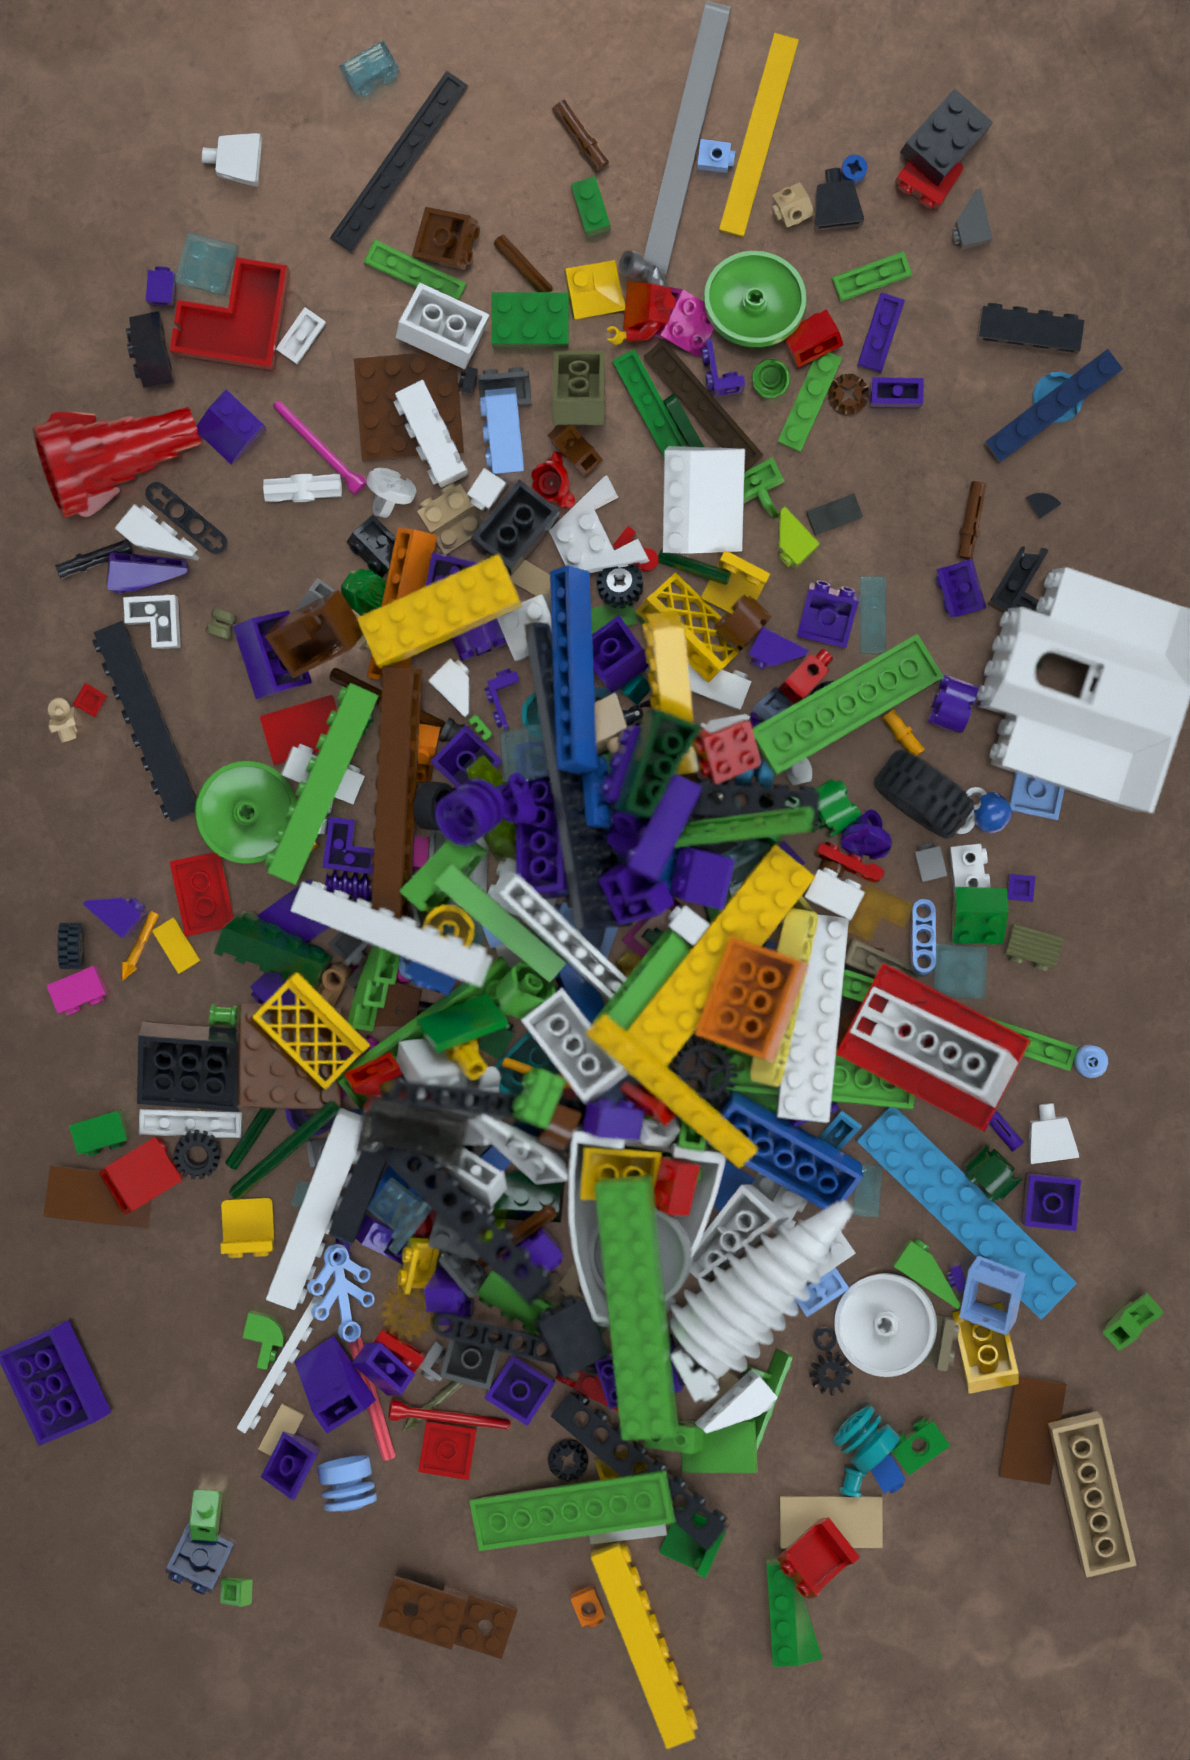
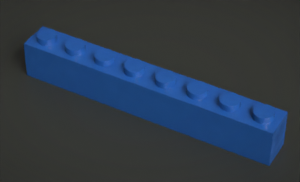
(573, 670)

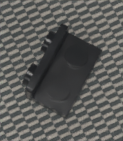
(373, 544)

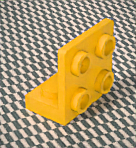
(744, 579)

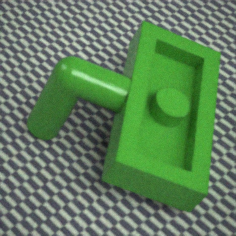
(759, 481)

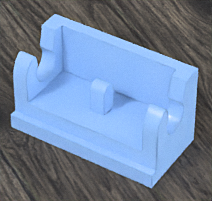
(824, 1292)

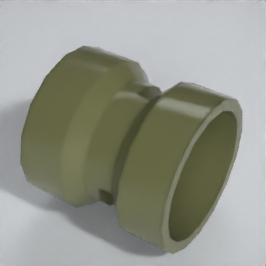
(218, 629)

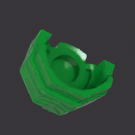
(363, 591)

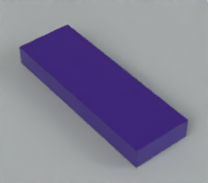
(880, 333)

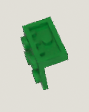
(685, 1550)

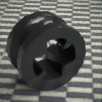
(829, 1345)

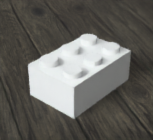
(442, 325)

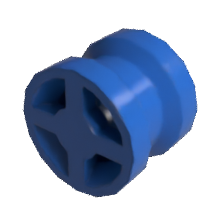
(852, 172)

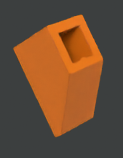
(427, 751)

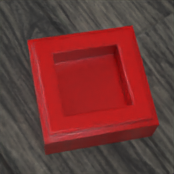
(90, 700)

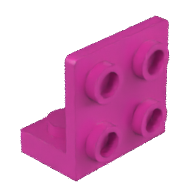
(687, 323)

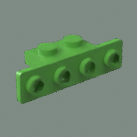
(774, 1379)

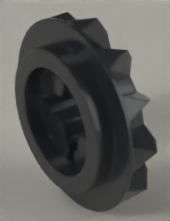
(565, 1448)

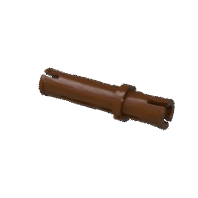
(586, 143)
(970, 532)

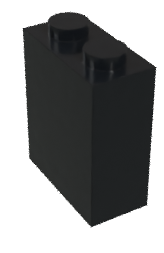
(570, 1335)

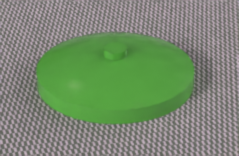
(755, 299)
(243, 810)

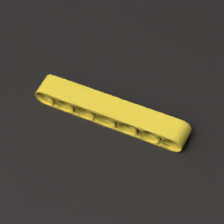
(795, 942)

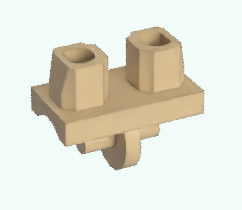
(62, 719)

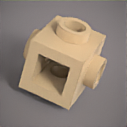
(792, 205)

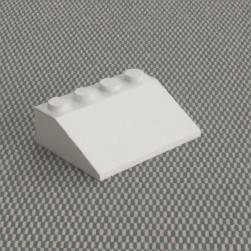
(703, 499)

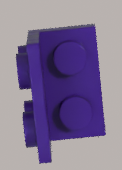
(729, 384)

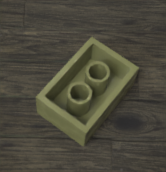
(578, 387)

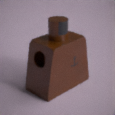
(401, 1005)

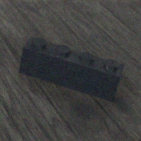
(1030, 329)

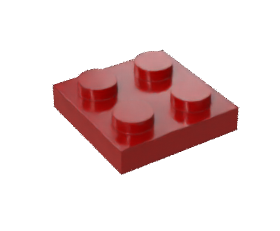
(447, 1450)

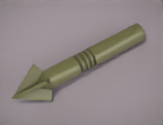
(438, 1399)

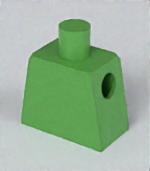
(205, 1514)

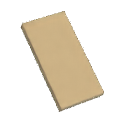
(855, 1517)

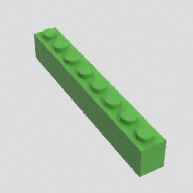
(321, 784)

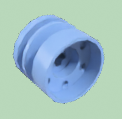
(347, 1484)

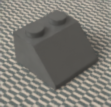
(447, 1239)

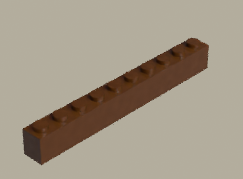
(396, 789)

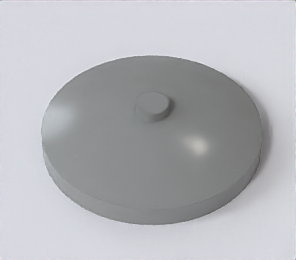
(674, 1254)

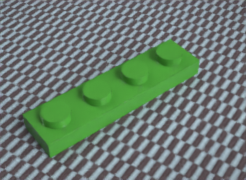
(809, 401)

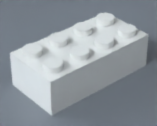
(562, 1034)

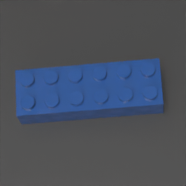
(792, 1154)

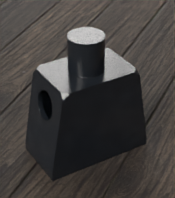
(836, 203)

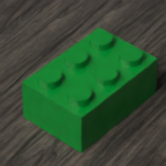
(530, 320)

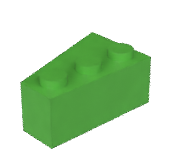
(423, 891)

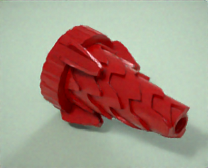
(90, 457)

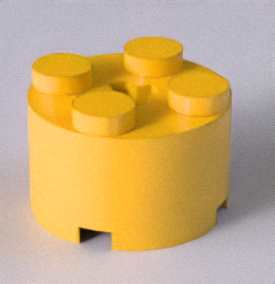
(451, 916)

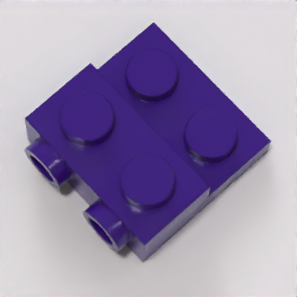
(828, 614)

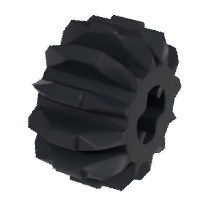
(832, 1364)

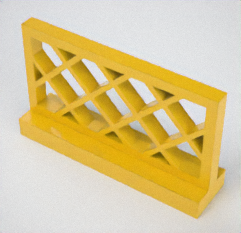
(698, 653)
(322, 1011)

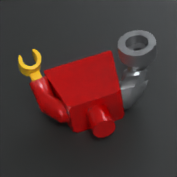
(646, 303)

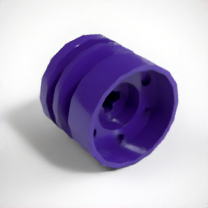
(470, 812)

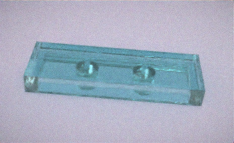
(872, 614)

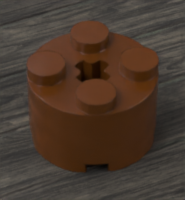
(743, 623)

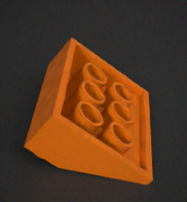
(752, 999)

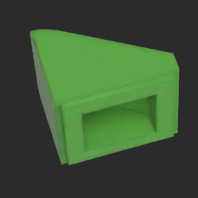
(236, 1591)

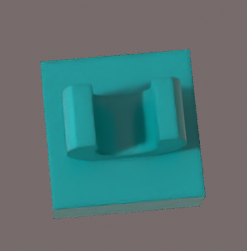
(636, 689)

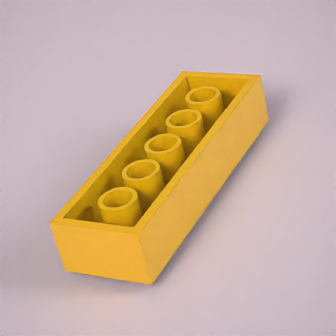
(440, 612)
(669, 673)

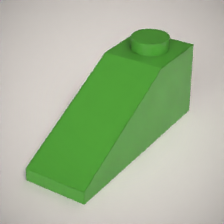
(921, 1266)

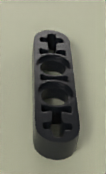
(187, 517)

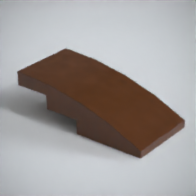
(84, 1197)

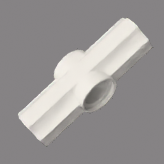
(302, 488)

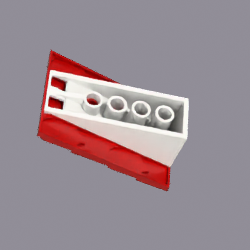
(933, 1047)

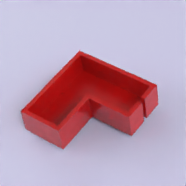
(246, 329)

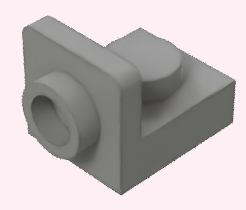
(433, 1356)

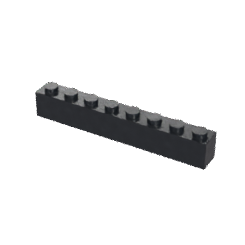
(147, 721)

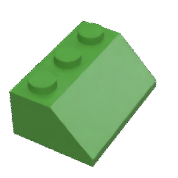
(498, 1293)

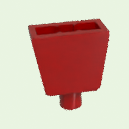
(801, 682)

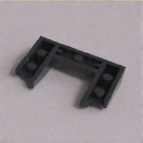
(1012, 587)

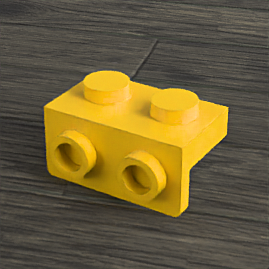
(418, 1264)

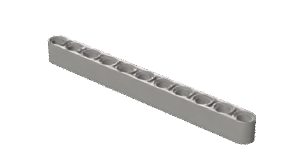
(686, 135)

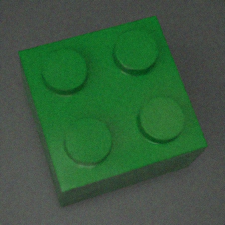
(979, 915)

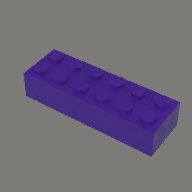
(539, 846)

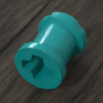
(852, 1482)

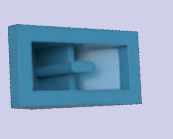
(839, 1130)

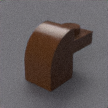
(575, 448)
(559, 1129)

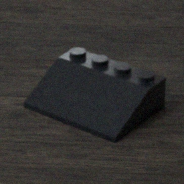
(187, 1066)

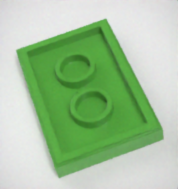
(725, 1451)

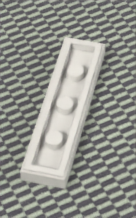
(179, 1122)

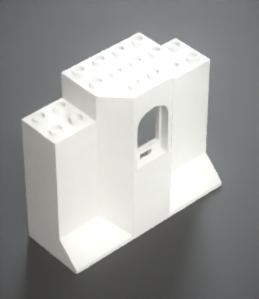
(1111, 739)

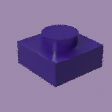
(1021, 887)
(956, 1277)

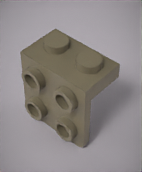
(941, 1352)

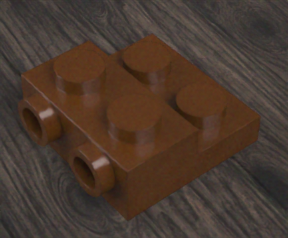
(446, 238)

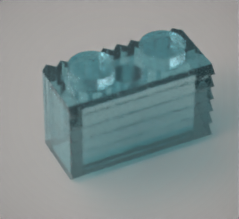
(370, 69)

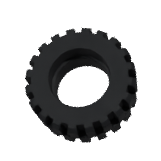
(924, 793)

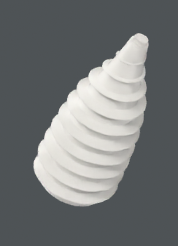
(754, 1293)

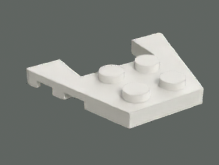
(583, 539)

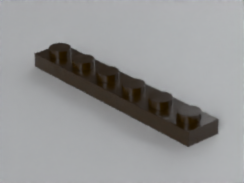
(701, 402)

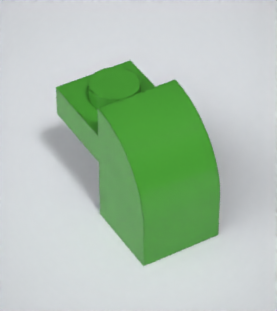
(1131, 1320)
(269, 1331)

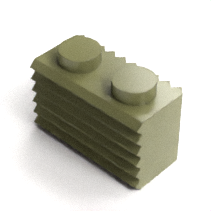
(1033, 946)

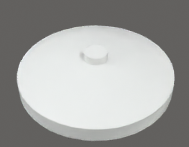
(885, 1325)

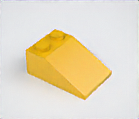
(615, 1163)
(985, 1356)

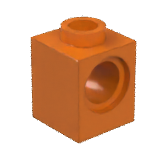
(584, 1596)

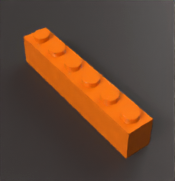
(405, 576)

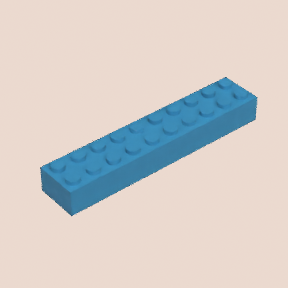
(963, 1207)

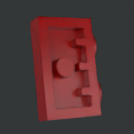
(649, 1102)
(401, 1349)

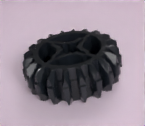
(700, 1060)

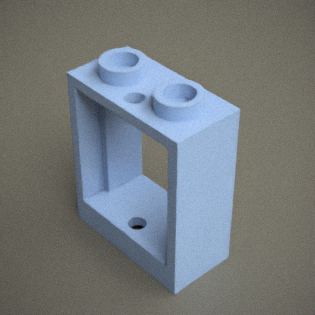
(999, 1277)

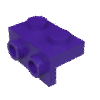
(960, 588)

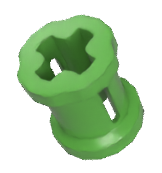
(223, 1016)

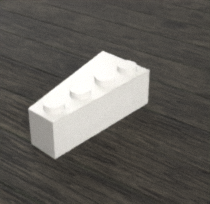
(431, 434)
(738, 1223)

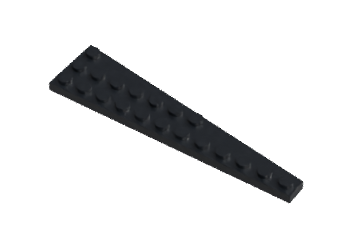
(583, 846)

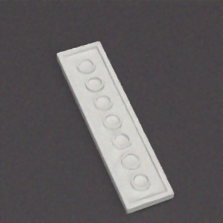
(811, 1058)

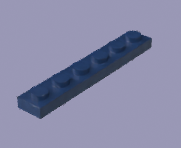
(1053, 405)

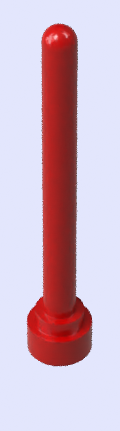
(400, 1411)

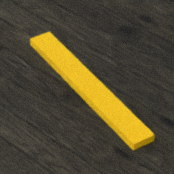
(758, 135)

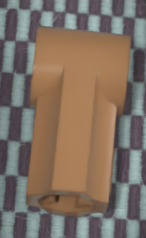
(331, 987)

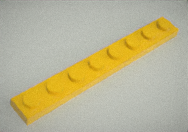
(671, 1090)

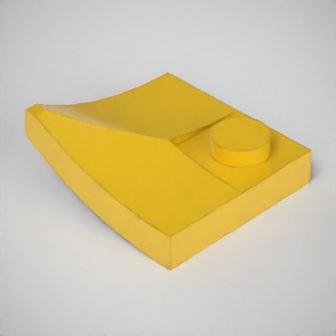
(594, 289)

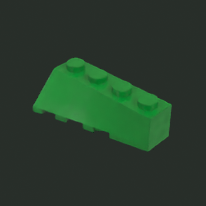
(790, 1625)

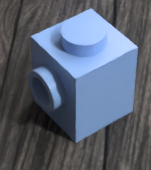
(715, 156)

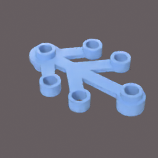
(340, 1290)

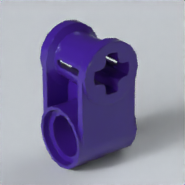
(517, 801)

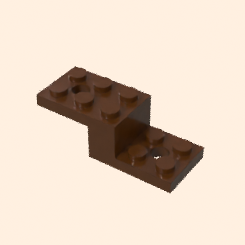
(447, 1617)

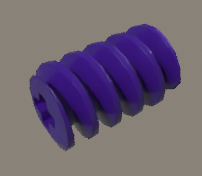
(353, 887)

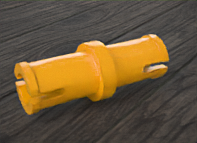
(902, 733)

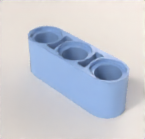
(927, 926)

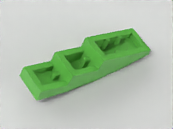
(372, 987)

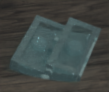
(524, 753)

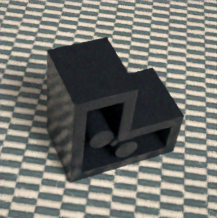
(149, 349)

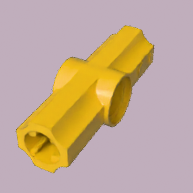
(468, 1059)

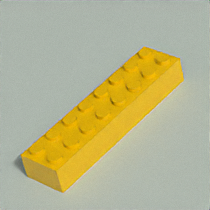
(643, 1644)

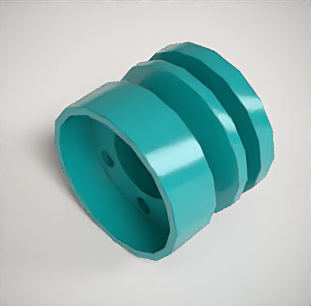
(870, 1443)

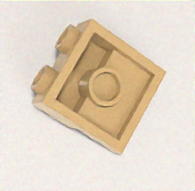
(450, 518)

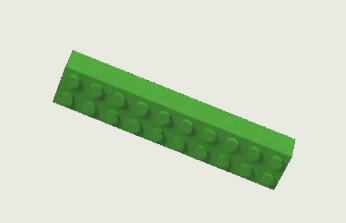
(636, 1307)

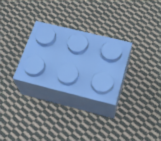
(502, 430)

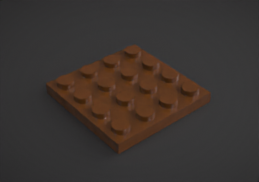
(380, 425)
(270, 1075)

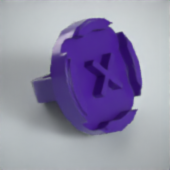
(625, 832)
(865, 838)

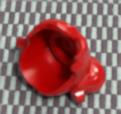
(553, 471)

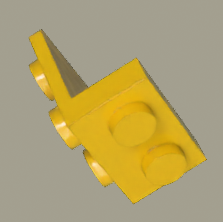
(247, 1227)

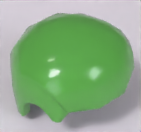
(771, 378)

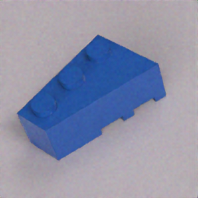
(430, 977)

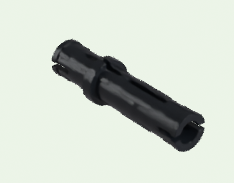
(64, 569)

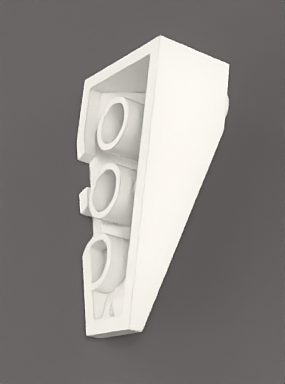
(533, 1158)

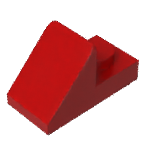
(370, 1075)

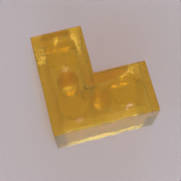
(877, 905)

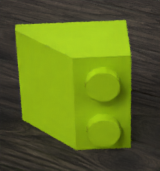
(793, 540)

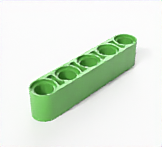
(646, 979)

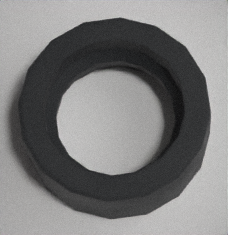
(424, 803)

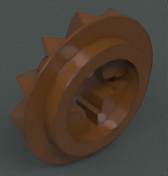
(836, 394)

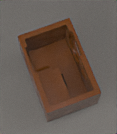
(315, 633)

